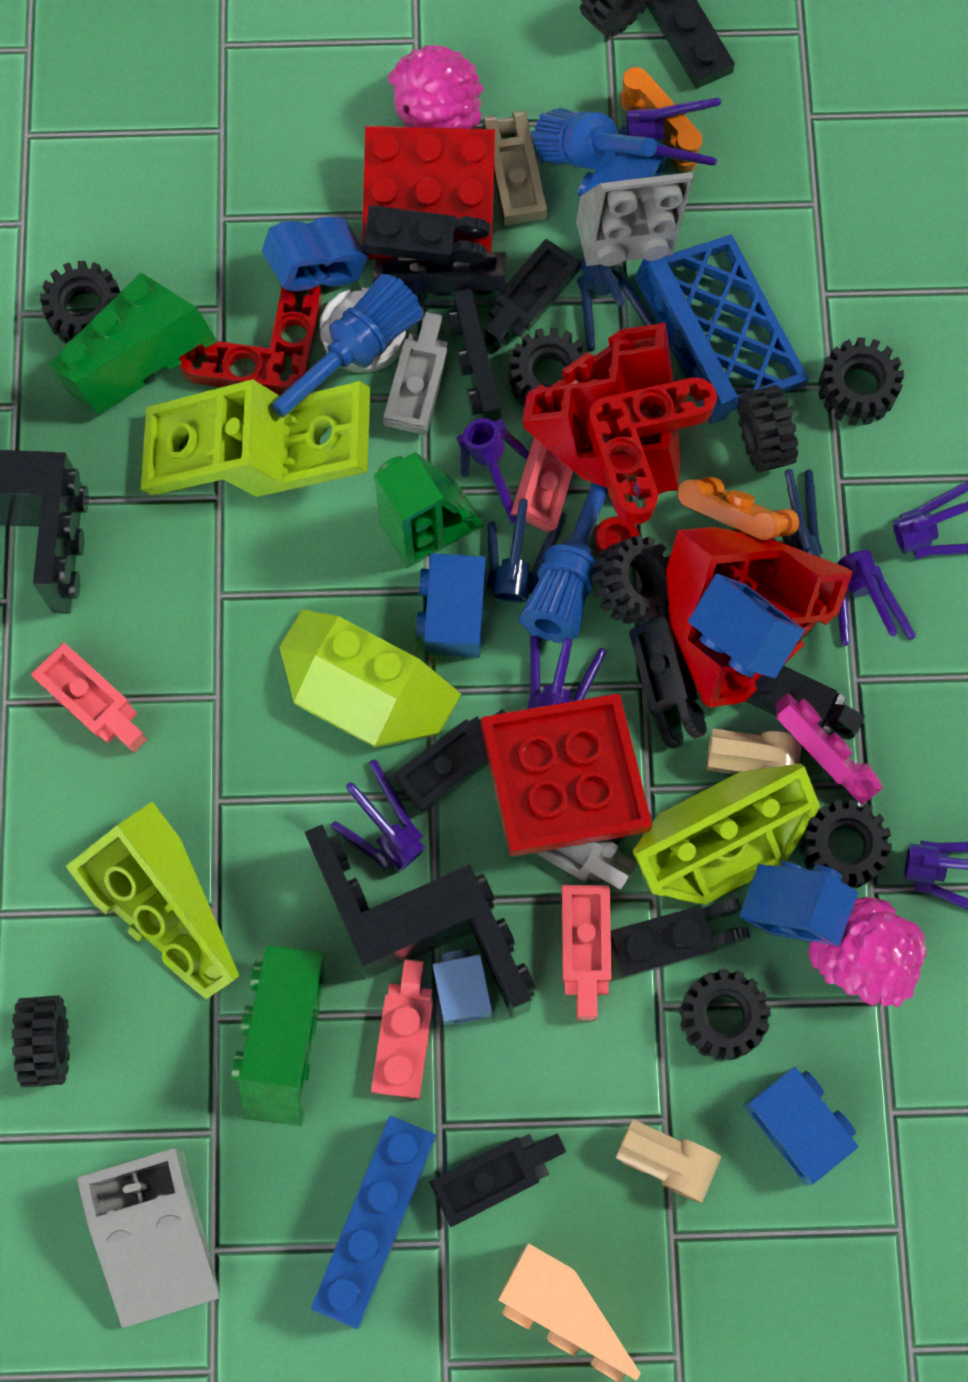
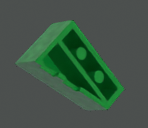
(129, 342)
(421, 508)
(279, 1034)

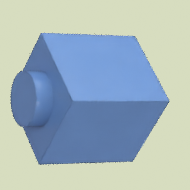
(461, 988)

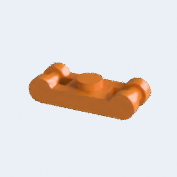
(644, 93)
(736, 509)

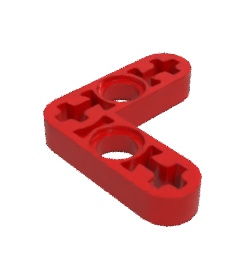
(267, 361)
(632, 426)

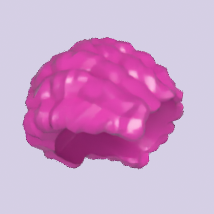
(436, 89)
(876, 957)

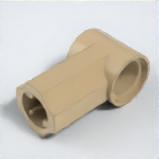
(737, 751)
(678, 1164)

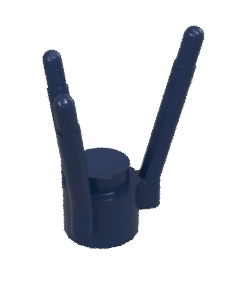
(606, 281)
(804, 538)
(512, 579)

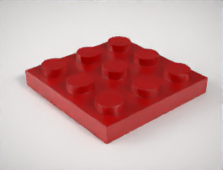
(430, 172)
(565, 775)

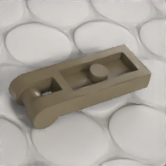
(516, 170)

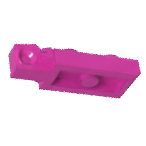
(827, 750)

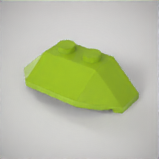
(363, 682)
(725, 832)

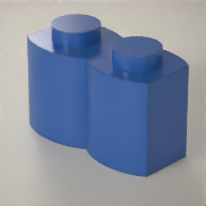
(314, 253)

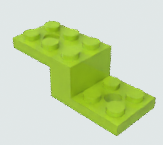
(249, 445)

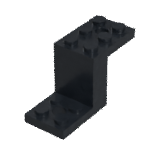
(47, 494)
(423, 921)

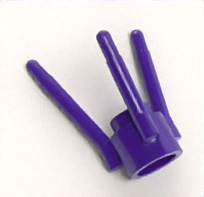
(651, 124)
(485, 444)
(918, 527)
(869, 580)
(556, 693)
(397, 845)
(929, 863)

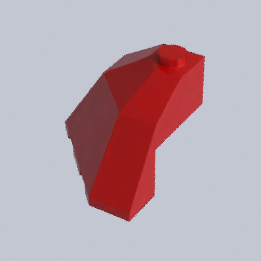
(560, 412)
(788, 578)

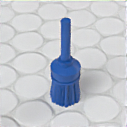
(584, 139)
(358, 336)
(565, 579)

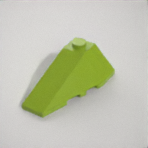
(152, 886)

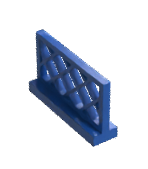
(686, 330)

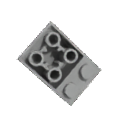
(632, 218)
(149, 1236)

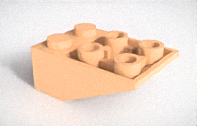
(556, 1298)

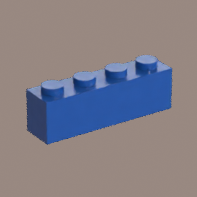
(374, 1222)

